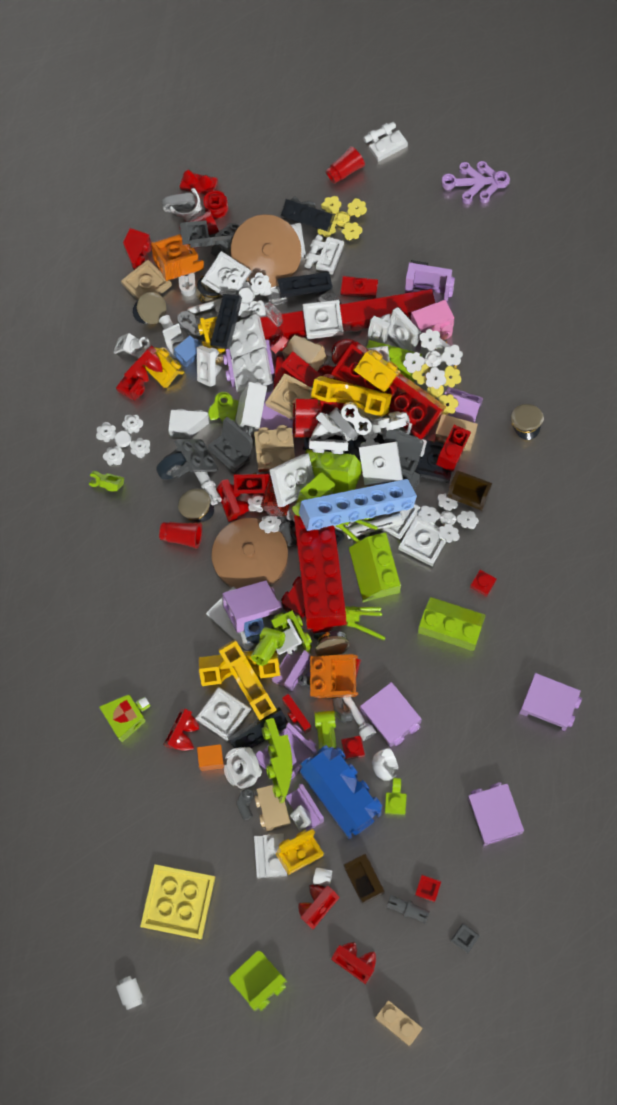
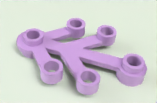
(477, 180)

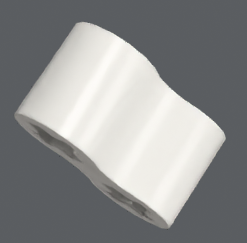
(356, 418)

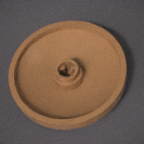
(266, 247)
(248, 554)

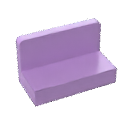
(468, 404)
(291, 669)
(302, 797)

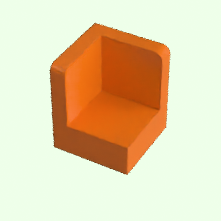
(210, 757)

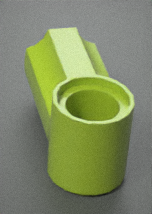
(269, 641)
(325, 727)

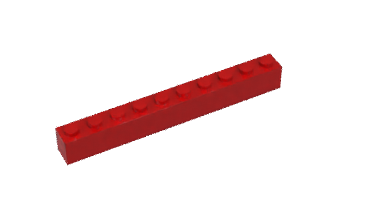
(353, 315)

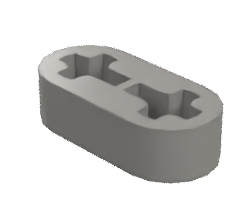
(179, 202)
(189, 328)
(346, 426)

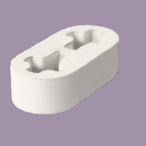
(182, 284)

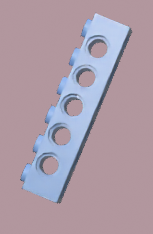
(357, 504)

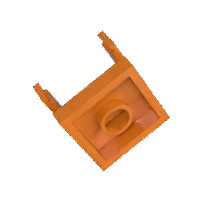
(175, 258)
(333, 676)

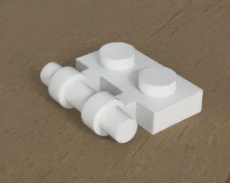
(388, 145)
(329, 256)

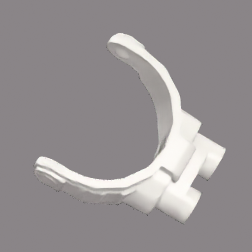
(198, 211)

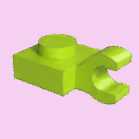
(107, 481)
(396, 800)

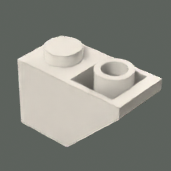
(186, 423)

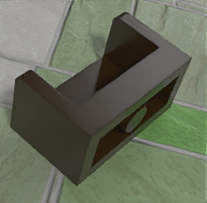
(469, 490)
(364, 879)

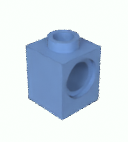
(187, 351)
(253, 637)

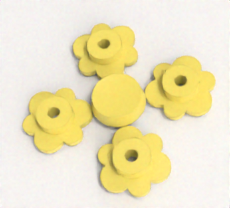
(342, 219)
(456, 379)

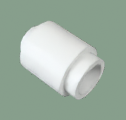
(129, 992)

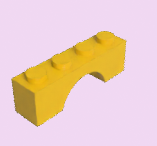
(338, 391)
(214, 669)
(247, 679)

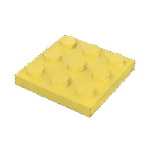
(178, 902)

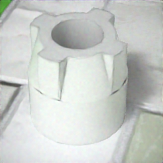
(322, 877)

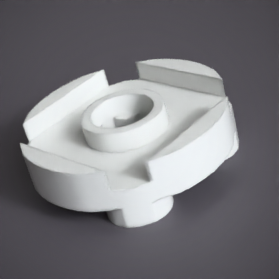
(392, 422)
(250, 764)

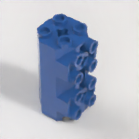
(340, 791)

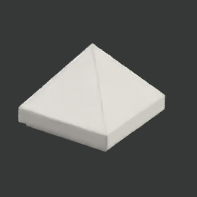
(301, 818)

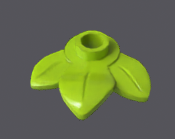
(223, 410)

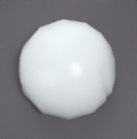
(384, 764)

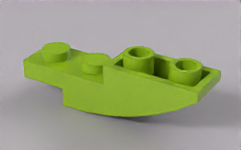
(281, 759)

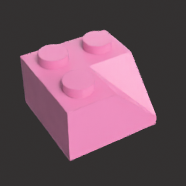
(434, 317)

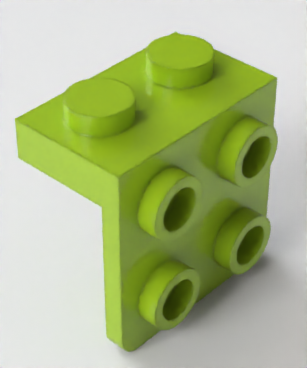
(281, 624)
(258, 981)

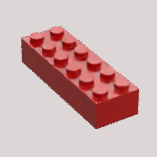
(406, 396)
(320, 576)

